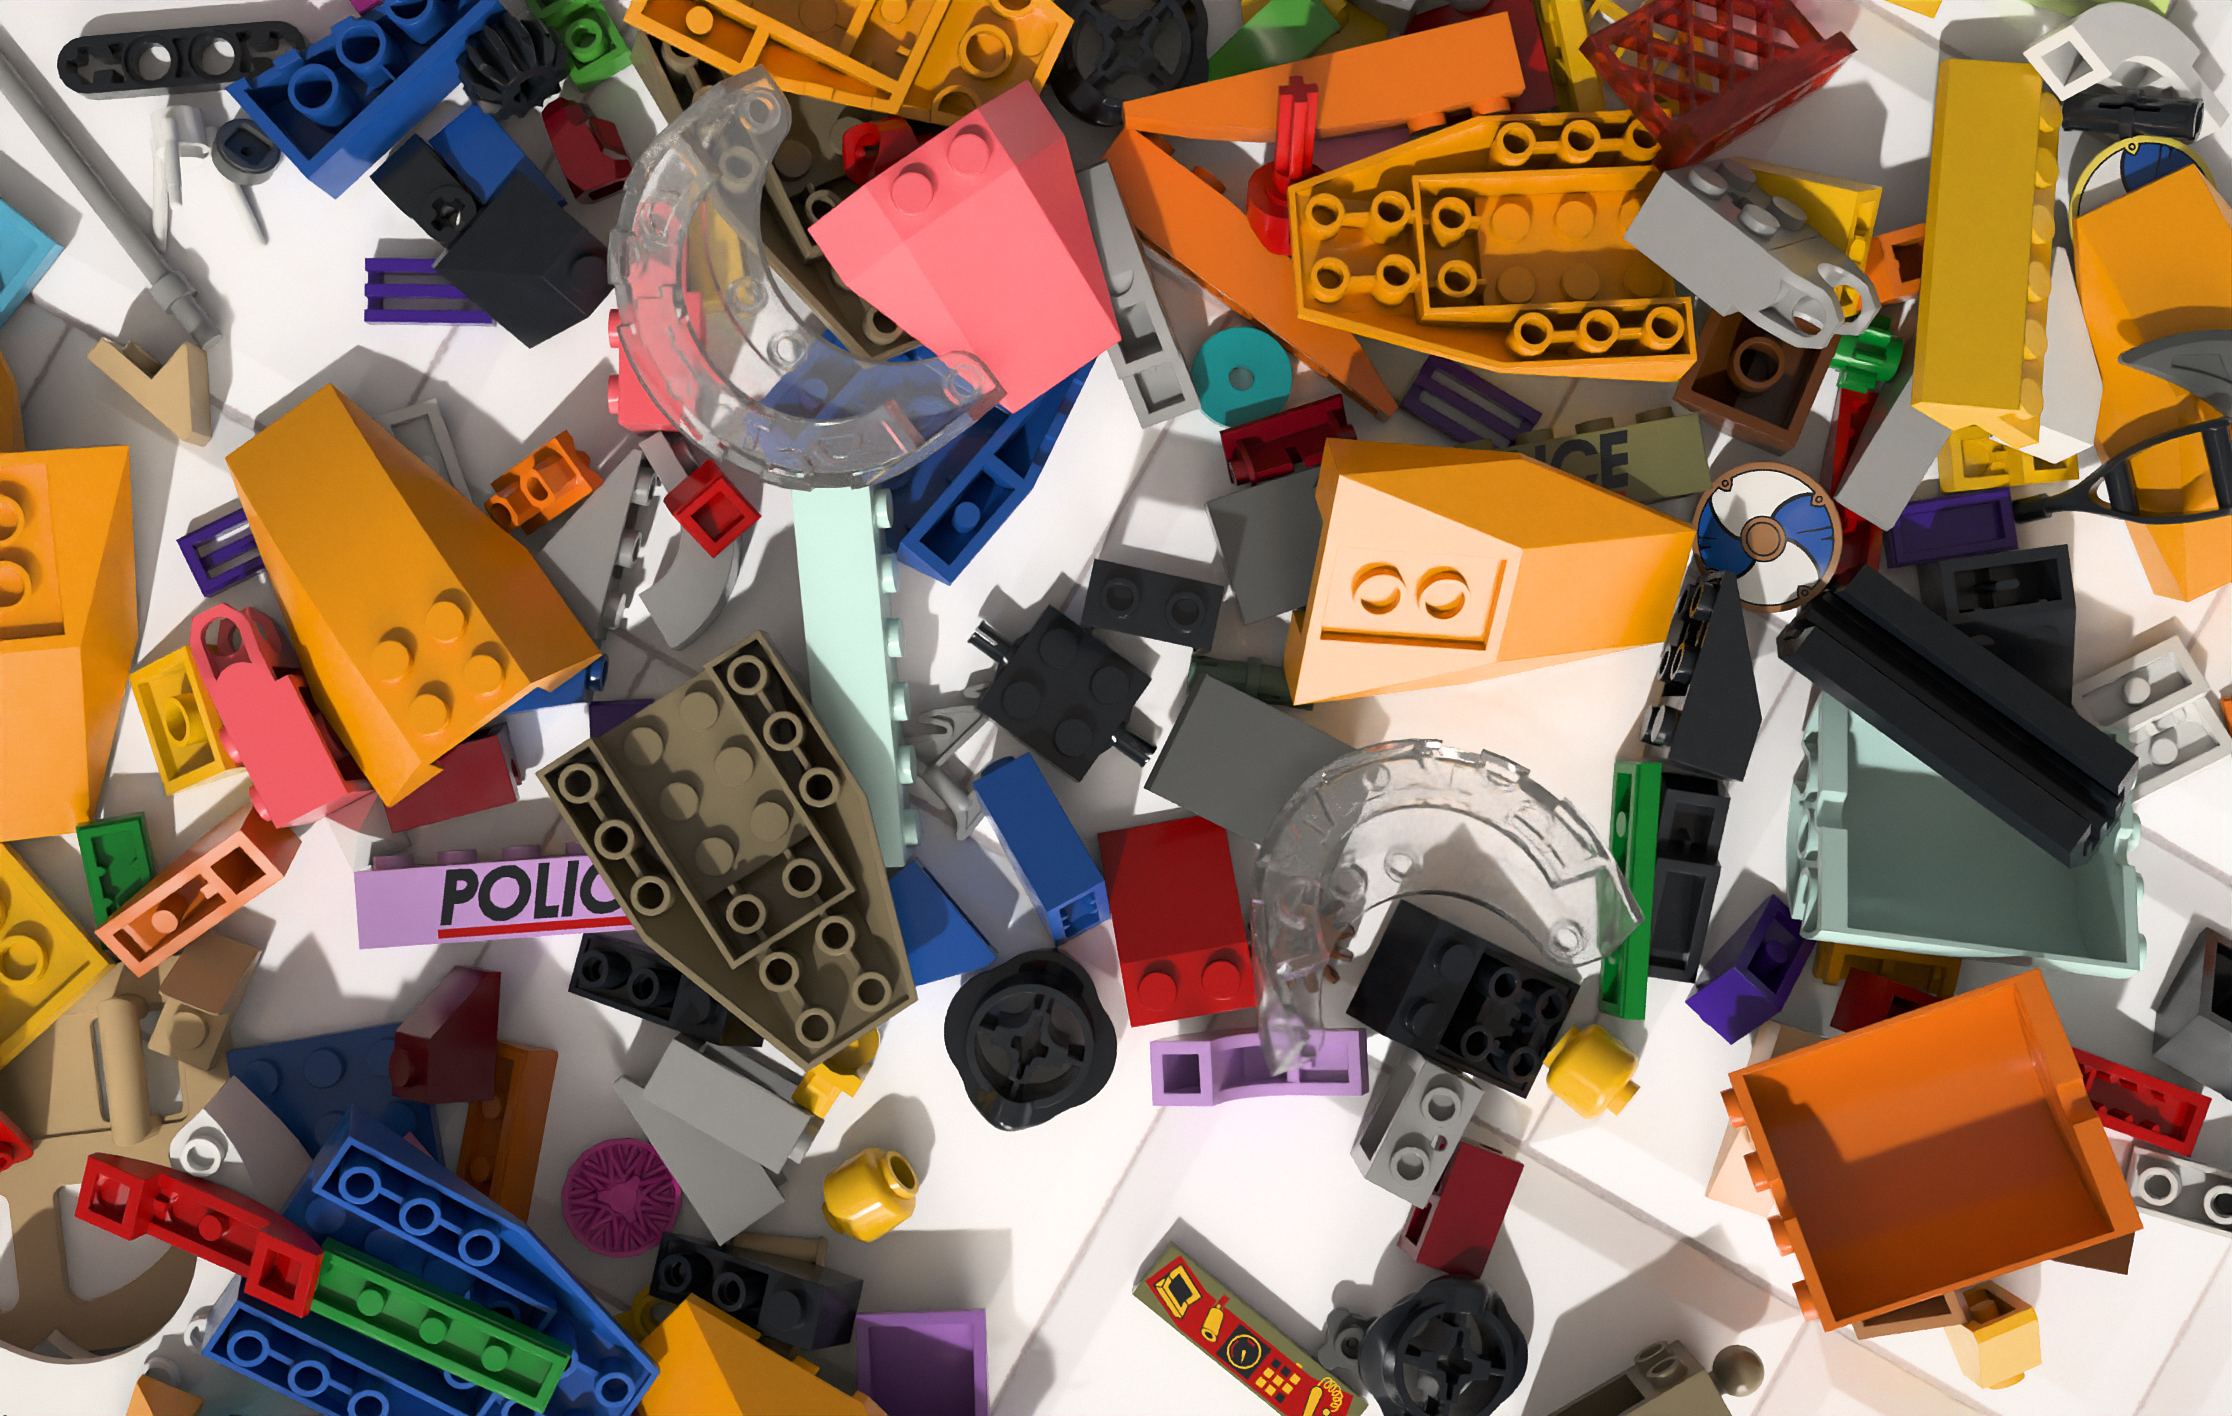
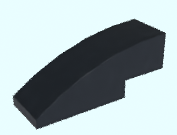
(1685, 872)

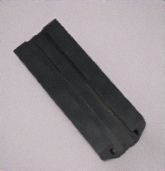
(1962, 712)

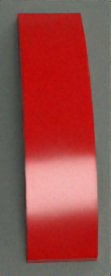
(205, 1220)

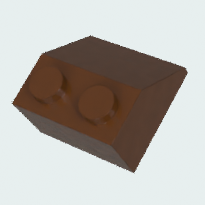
(1754, 381)

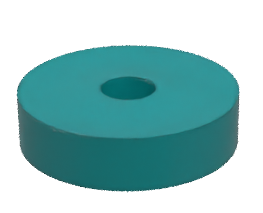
(1248, 350)

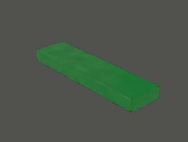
(1634, 849)
(438, 1326)

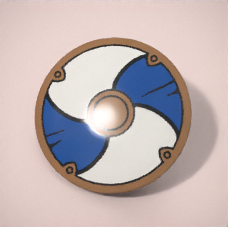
(1772, 532)

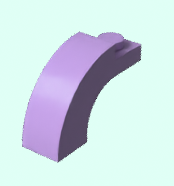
(1230, 1066)

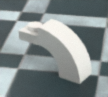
(2124, 50)

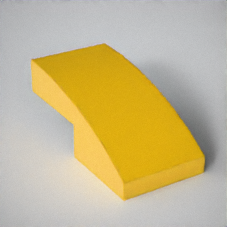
(1977, 463)

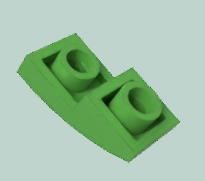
(1275, 36)
(588, 37)

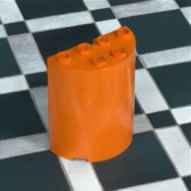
(1930, 1152)

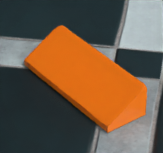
(507, 1133)

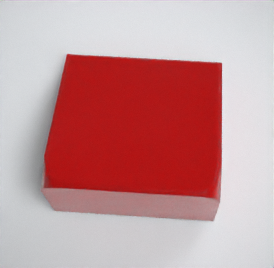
(711, 508)

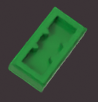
(115, 861)

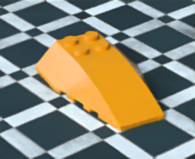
(877, 55)
(397, 591)

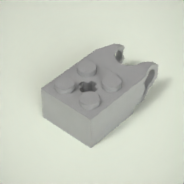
(1749, 253)

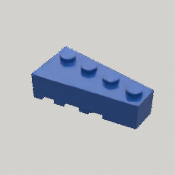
(362, 85)

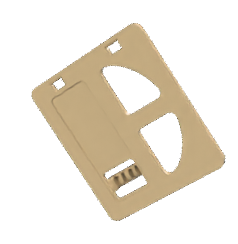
(58, 1103)

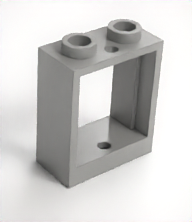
(733, 1101)
(1414, 1107)

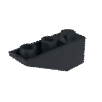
(651, 988)
(761, 1289)

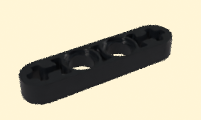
(186, 55)

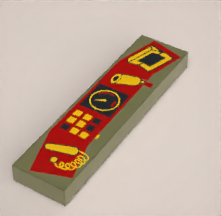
(1242, 1339)

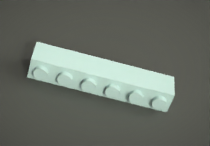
(856, 649)

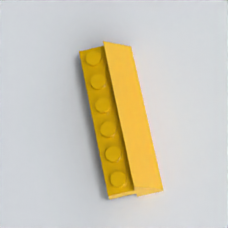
(1988, 250)

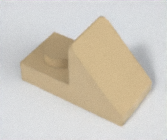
(173, 395)
(203, 998)

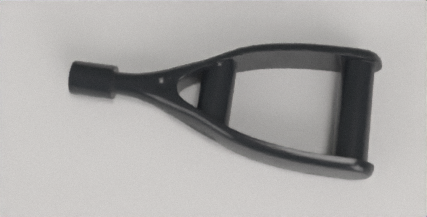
(2121, 488)

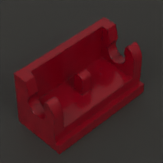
(475, 778)
(1463, 1211)

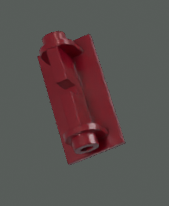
(1278, 441)

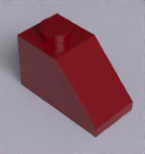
(450, 1041)

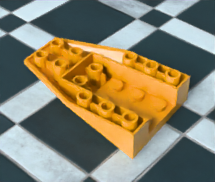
(1497, 249)
(2144, 273)
(1472, 571)
(62, 631)

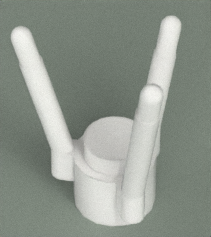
(180, 144)

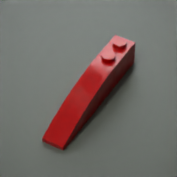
(2120, 1095)

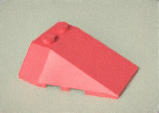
(982, 247)

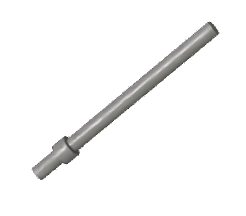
(169, 287)

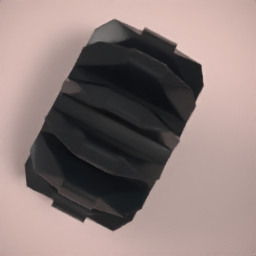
(513, 65)

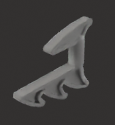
(936, 749)

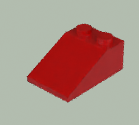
(1176, 920)

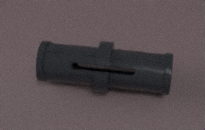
(2133, 115)

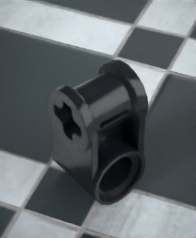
(425, 189)

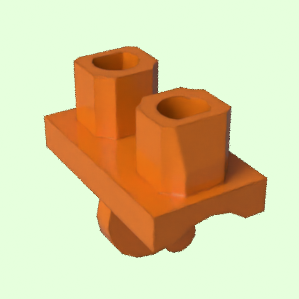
(542, 486)

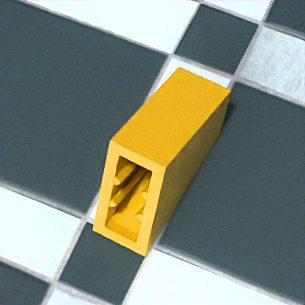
(1834, 207)

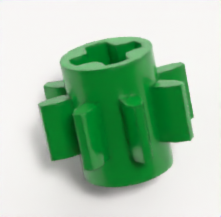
(1868, 356)

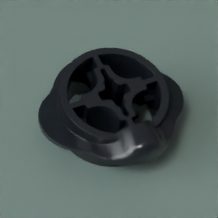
(1085, 97)
(1010, 1101)
(1445, 1306)

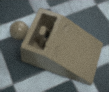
(1673, 1383)

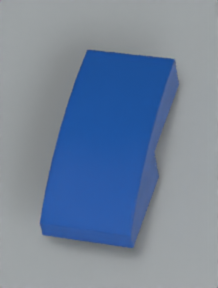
(486, 155)

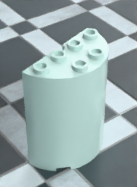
(1918, 866)

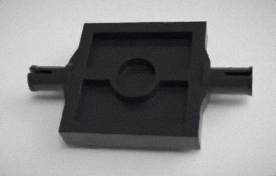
(1062, 693)

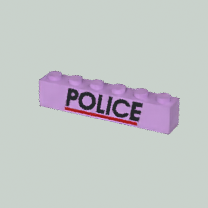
(483, 899)

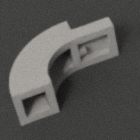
(696, 584)

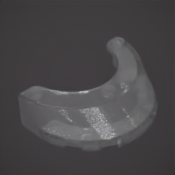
(724, 343)
(1413, 824)

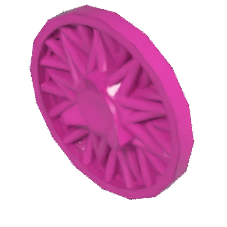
(620, 1198)

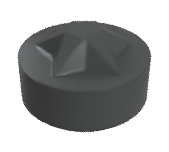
(244, 153)

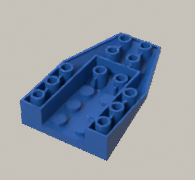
(425, 1220)

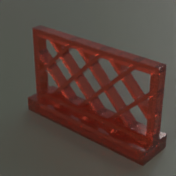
(1745, 95)

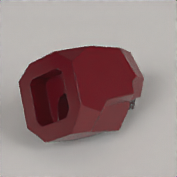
(587, 150)

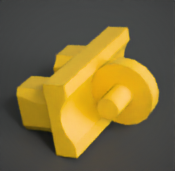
(839, 1073)

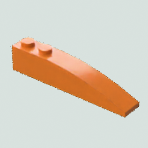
(1361, 91)
(1212, 243)

